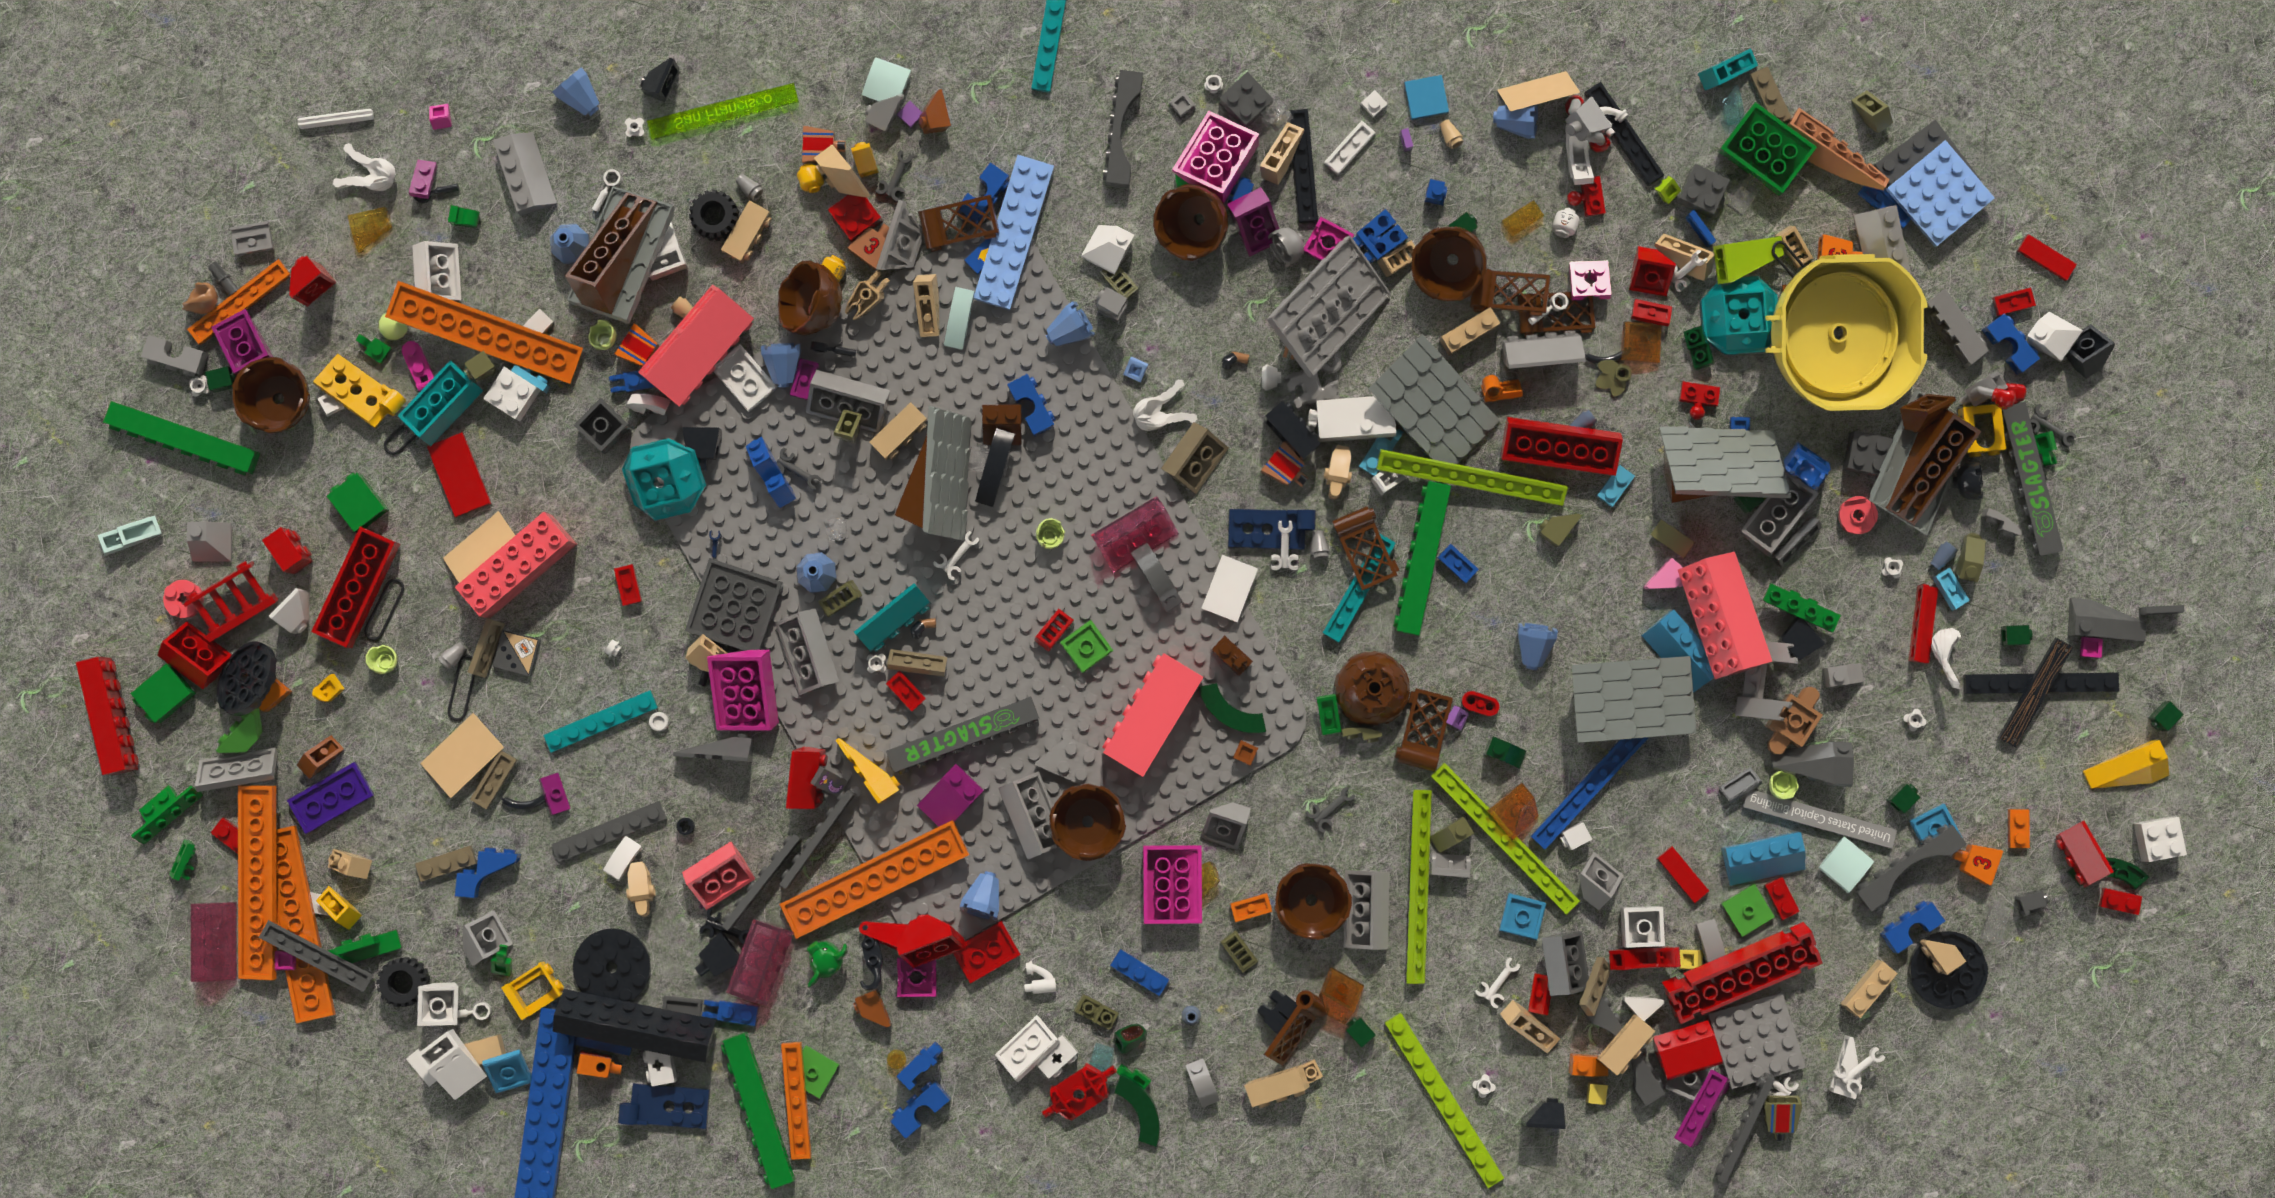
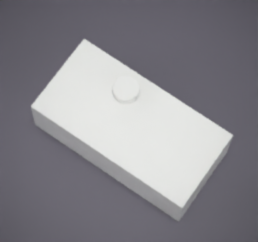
(1353, 419)

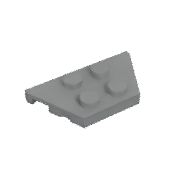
(901, 240)
(1074, 762)

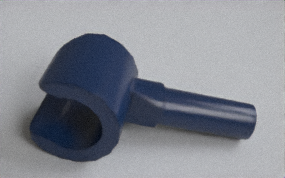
(714, 543)

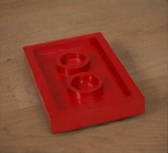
(986, 952)

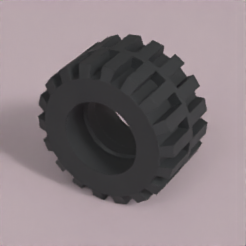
(706, 201)
(387, 977)

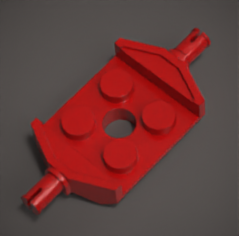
(1087, 1079)

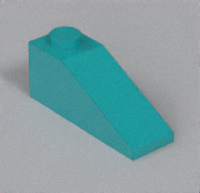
(1727, 69)

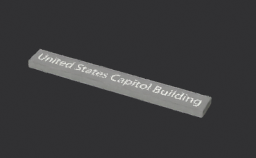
(1820, 818)

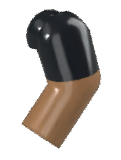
(1232, 358)
(920, 625)

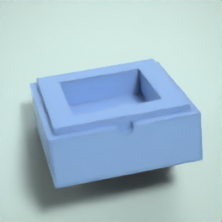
(1135, 369)

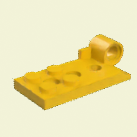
(388, 400)

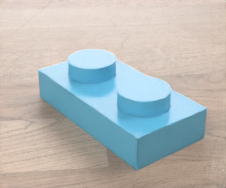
(537, 381)
(1615, 486)
(1950, 589)

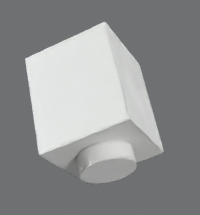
(1575, 836)

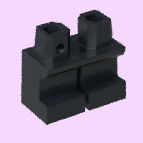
(1272, 1016)

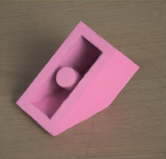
(1666, 577)

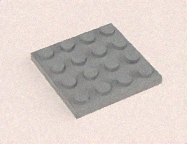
(1756, 1040)

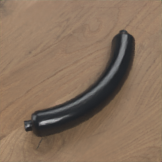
(1596, 359)
(523, 805)

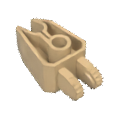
(866, 295)
(1338, 471)
(640, 888)

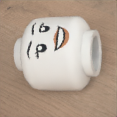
(1565, 223)

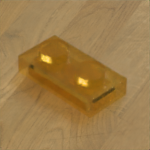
(1522, 218)

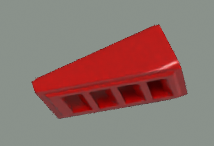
(1043, 632)

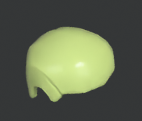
(392, 329)
(602, 335)
(1050, 533)
(381, 659)
(1783, 785)

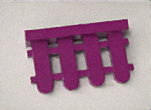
(1702, 1109)

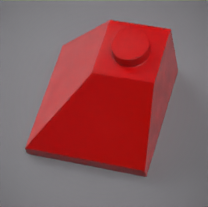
(1651, 272)

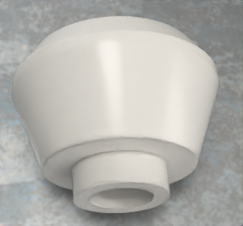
(1270, 377)

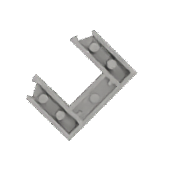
(1752, 702)

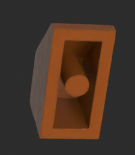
(935, 115)
(319, 756)
(872, 1008)

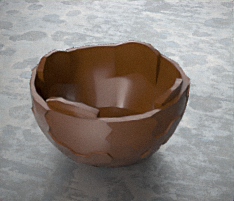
(1177, 223)
(1437, 275)
(809, 299)
(256, 392)
(1354, 694)
(1082, 841)
(1326, 914)

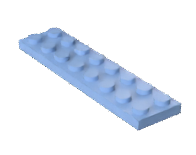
(1016, 228)

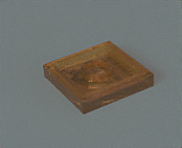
(1641, 342)

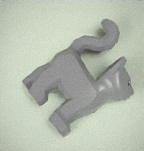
(1312, 386)

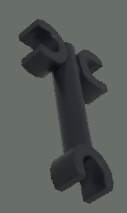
(712, 923)

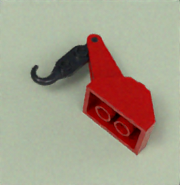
(916, 943)

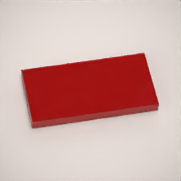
(459, 474)

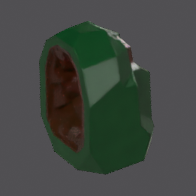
(1129, 1037)

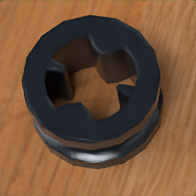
(690, 823)

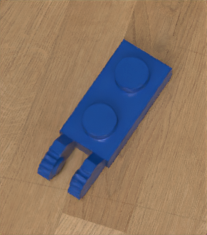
(633, 382)
(733, 1012)

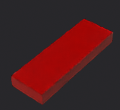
(2046, 257)
(1683, 874)

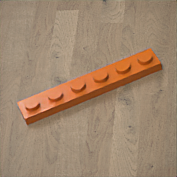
(240, 300)
(796, 1100)

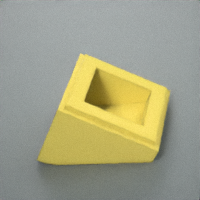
(1691, 959)
(1596, 1093)

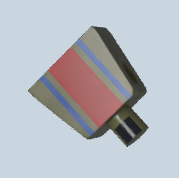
(1782, 1115)

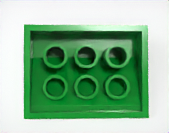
(1767, 149)

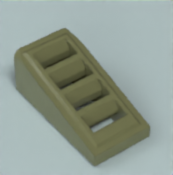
(1129, 292)
(853, 589)
(1229, 938)

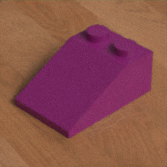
(1254, 220)
(241, 340)
(950, 796)

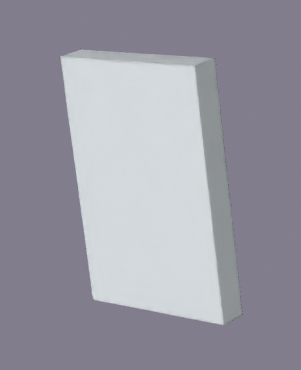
(744, 378)
(1229, 588)
(1027, 1048)

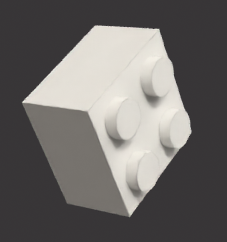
(512, 394)
(2160, 839)
(1642, 926)

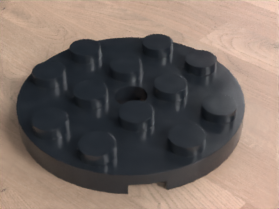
(246, 679)
(612, 946)
(1949, 990)

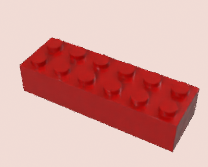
(1561, 446)
(355, 587)
(107, 715)

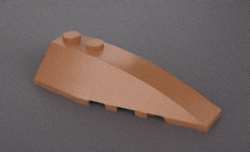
(1834, 155)

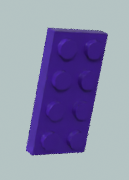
(330, 797)

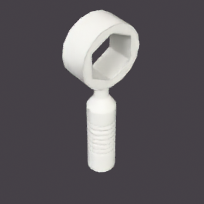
(604, 193)
(1533, 319)
(464, 1013)

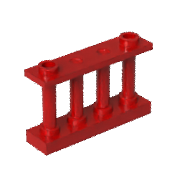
(232, 620)

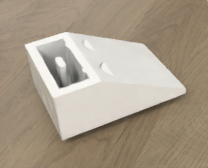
(670, 256)
(451, 1064)

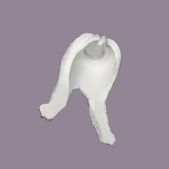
(381, 172)
(1148, 412)
(1941, 646)

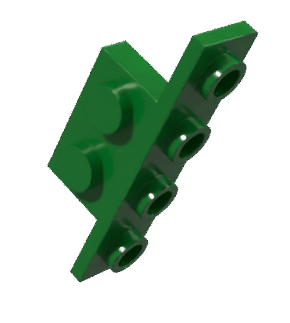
(1803, 608)
(163, 810)
(367, 946)

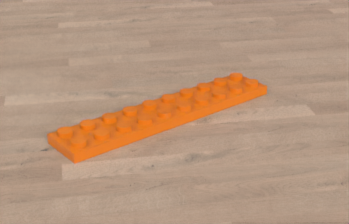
(483, 332)
(874, 879)
(256, 880)
(295, 912)

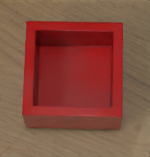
(854, 215)
(288, 550)

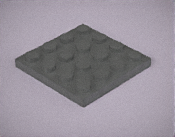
(1913, 151)
(733, 606)

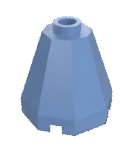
(578, 93)
(1520, 121)
(568, 243)
(1069, 326)
(781, 362)
(824, 575)
(1535, 644)
(982, 897)

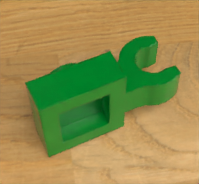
(375, 349)
(2046, 444)
(500, 963)
(1136, 1075)

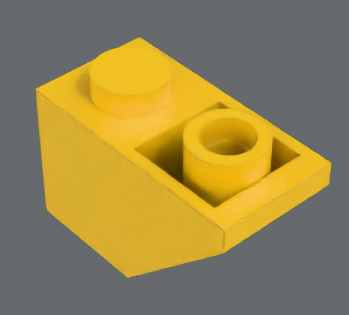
(864, 159)

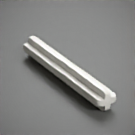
(336, 118)

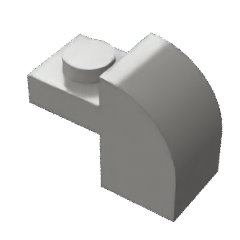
(1202, 1082)

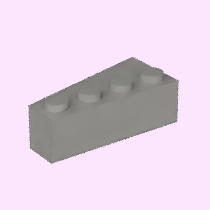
(1954, 328)

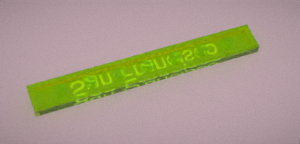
(722, 111)

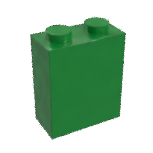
(357, 502)
(162, 694)

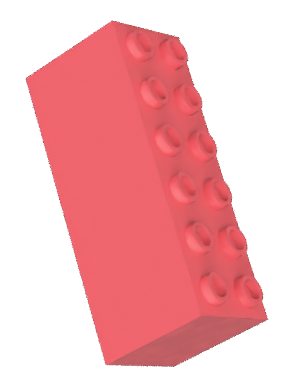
(696, 345)
(515, 565)
(1724, 615)
(1152, 714)

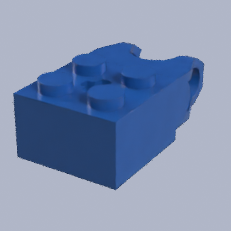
(1806, 466)

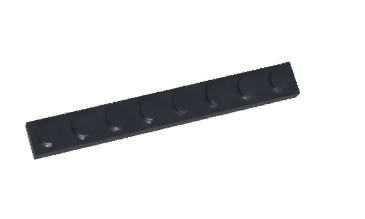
(2063, 683)

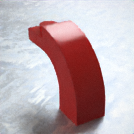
(1644, 958)

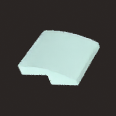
(885, 80)
(1846, 864)

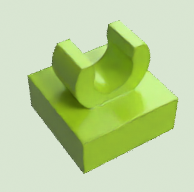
(1668, 189)

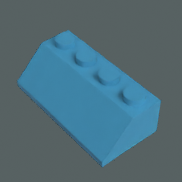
(1674, 638)
(1764, 858)

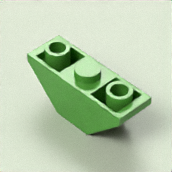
(241, 734)

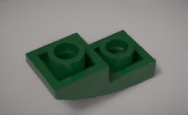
(1698, 347)

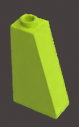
(1742, 258)

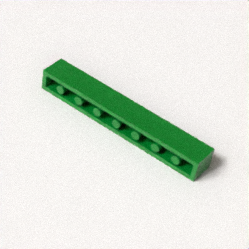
(181, 437)
(1422, 559)
(758, 1110)

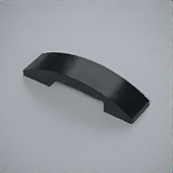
(994, 467)

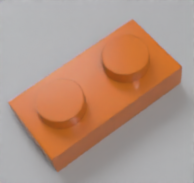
(2018, 828)
(1251, 907)

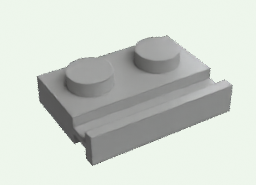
(252, 238)

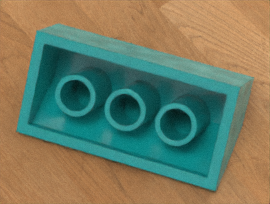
(440, 403)
(892, 617)

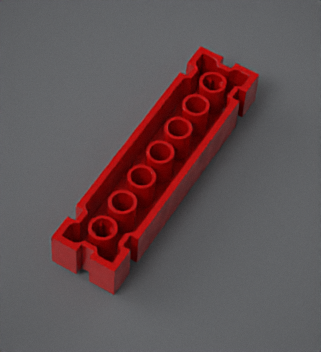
(1742, 972)

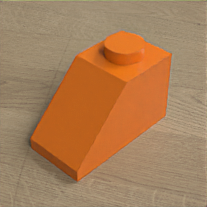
(1586, 1065)

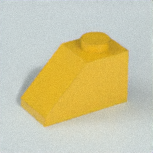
(338, 908)

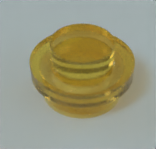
(896, 1059)

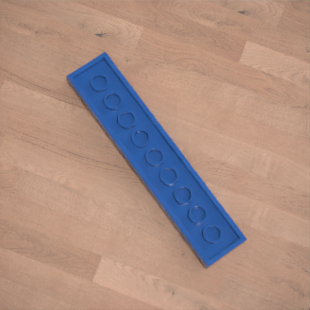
(545, 1111)

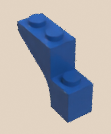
(770, 472)
(488, 863)

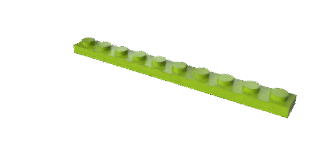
(1471, 477)
(1513, 848)
(1419, 887)
(1444, 1100)

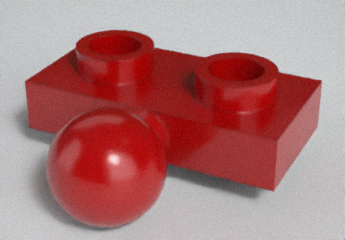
(1591, 196)
(1699, 395)

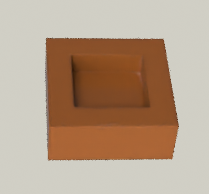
(1245, 752)

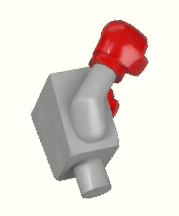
(1587, 122)
(1994, 388)

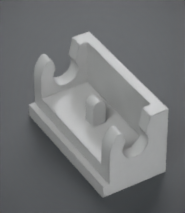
(1450, 865)

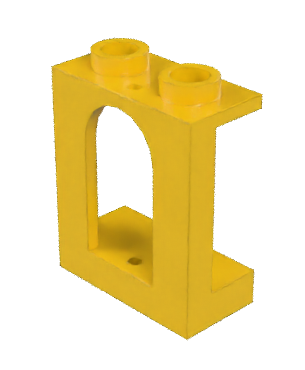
(1968, 414)
(516, 1001)

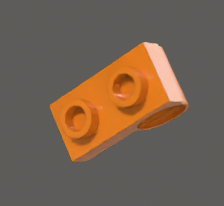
(1494, 390)

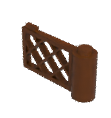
(935, 231)
(1484, 294)
(1529, 329)
(1353, 525)
(1422, 755)
(1308, 1009)

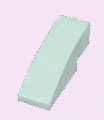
(959, 318)
(129, 535)

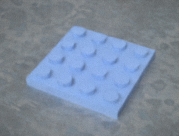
(1940, 193)

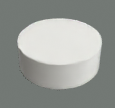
(659, 721)

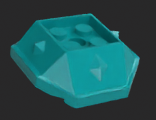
(1721, 318)
(678, 470)

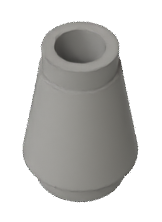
(749, 187)
(1319, 546)
(452, 655)

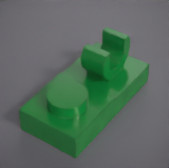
(1328, 714)
(179, 866)

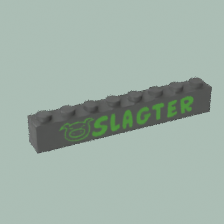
(2032, 479)
(962, 734)

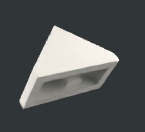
(1386, 480)
(1643, 1006)

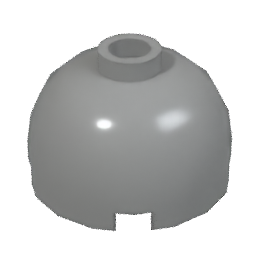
(1287, 245)

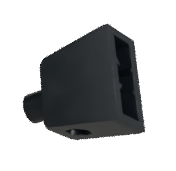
(704, 442)
(1803, 638)
(717, 956)

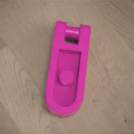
(417, 363)

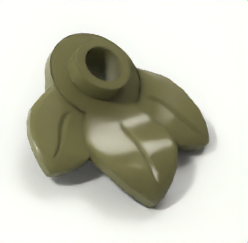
(1610, 378)

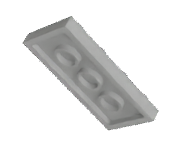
(236, 769)

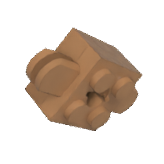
(1797, 723)

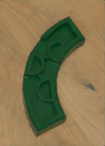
(1229, 715)
(2123, 871)
(1144, 1107)

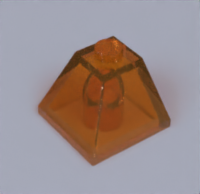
(1515, 811)
(1340, 995)

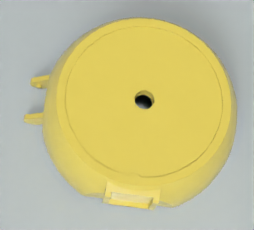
(1881, 327)

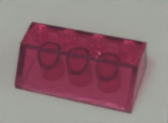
(1143, 525)
(213, 941)
(760, 962)

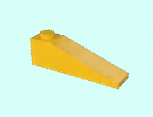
(2137, 766)
(876, 779)

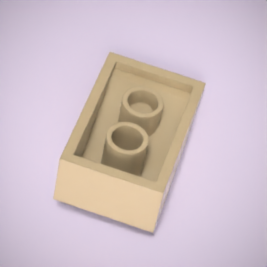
(839, 173)

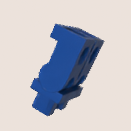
(1371, 236)
(919, 1064)

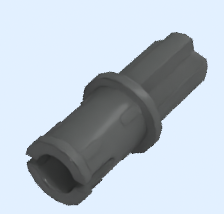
(223, 278)

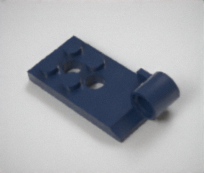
(1301, 521)
(649, 1101)

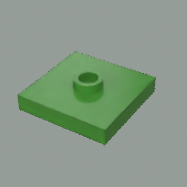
(1086, 646)
(1747, 910)
(817, 1071)

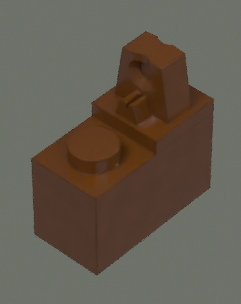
(1231, 655)

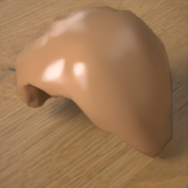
(201, 299)

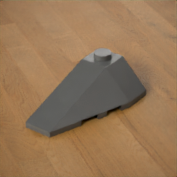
(2096, 620)
(732, 748)
(1823, 761)

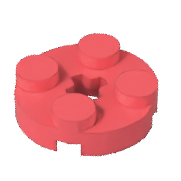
(1864, 506)
(173, 593)

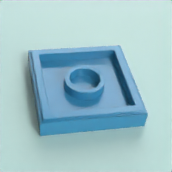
(1426, 97)
(1930, 821)
(1522, 916)
(507, 1071)

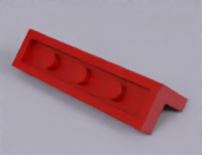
(1923, 624)

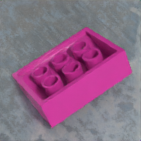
(1217, 155)
(743, 690)
(1172, 884)

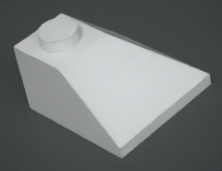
(1108, 247)
(2053, 336)
(293, 611)
(437, 1004)

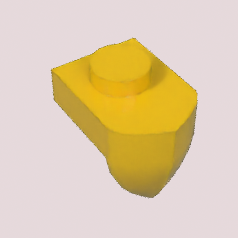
(328, 689)

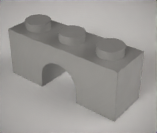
(1111, 304)
(158, 351)

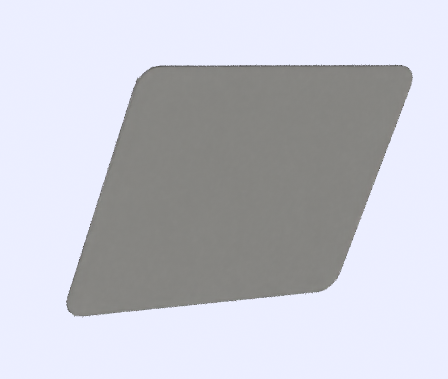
(1009, 585)

